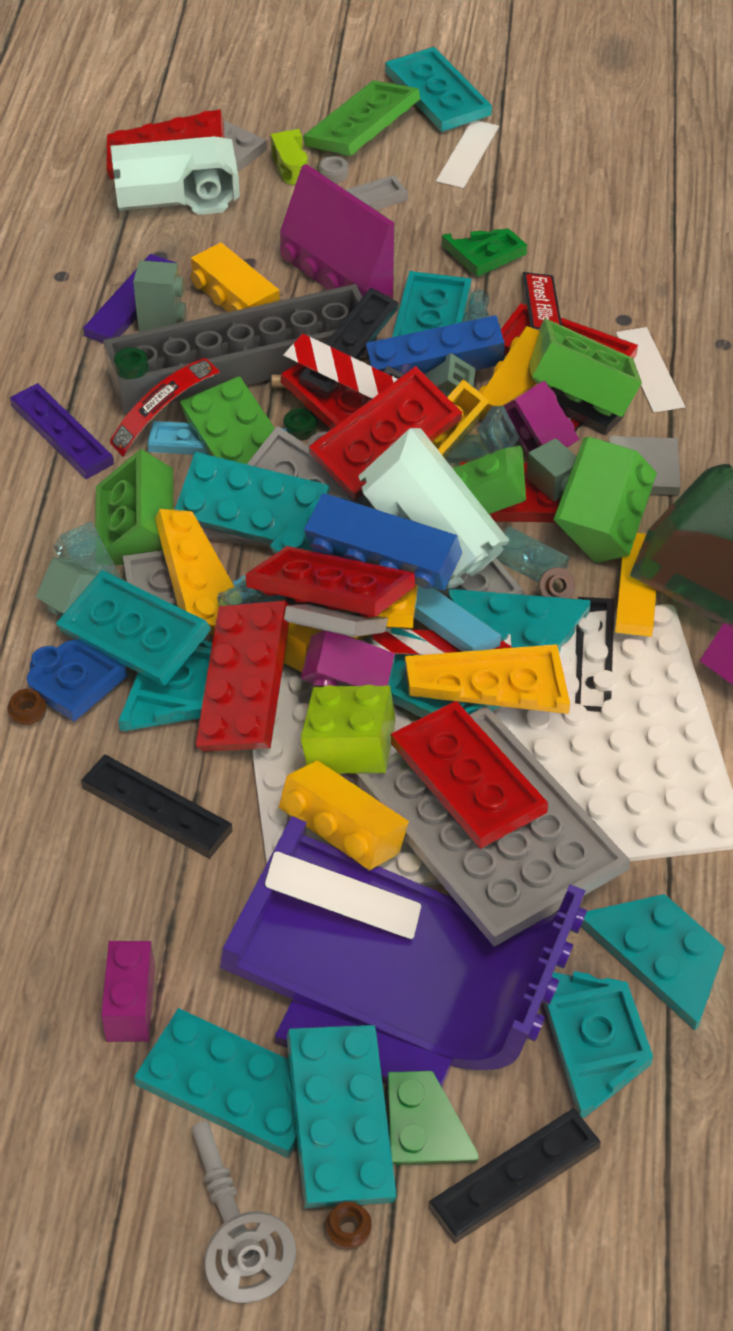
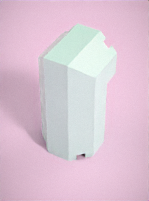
(175, 174)
(422, 487)

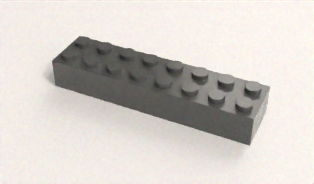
(236, 342)

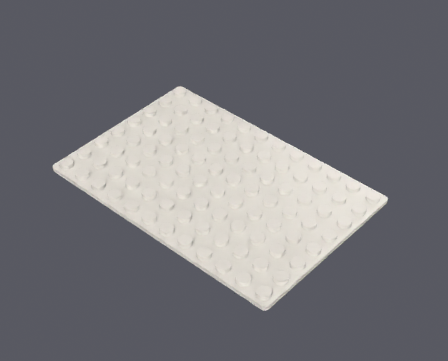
(637, 767)

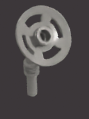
(235, 1237)

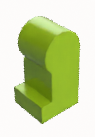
(288, 154)

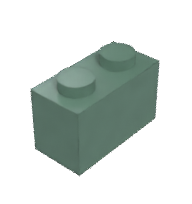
(158, 295)

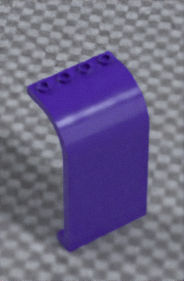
(433, 991)

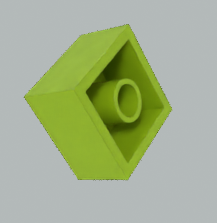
(349, 728)

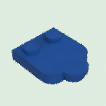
(73, 676)

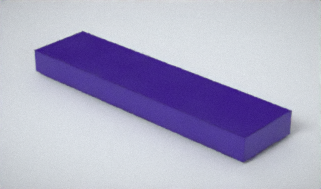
(118, 311)
(62, 431)
(393, 1053)

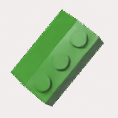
(584, 369)
(496, 478)
(605, 499)
(129, 504)

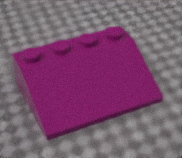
(337, 236)

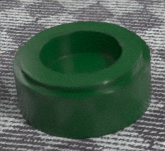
(131, 363)
(300, 423)

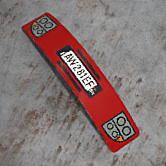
(157, 399)

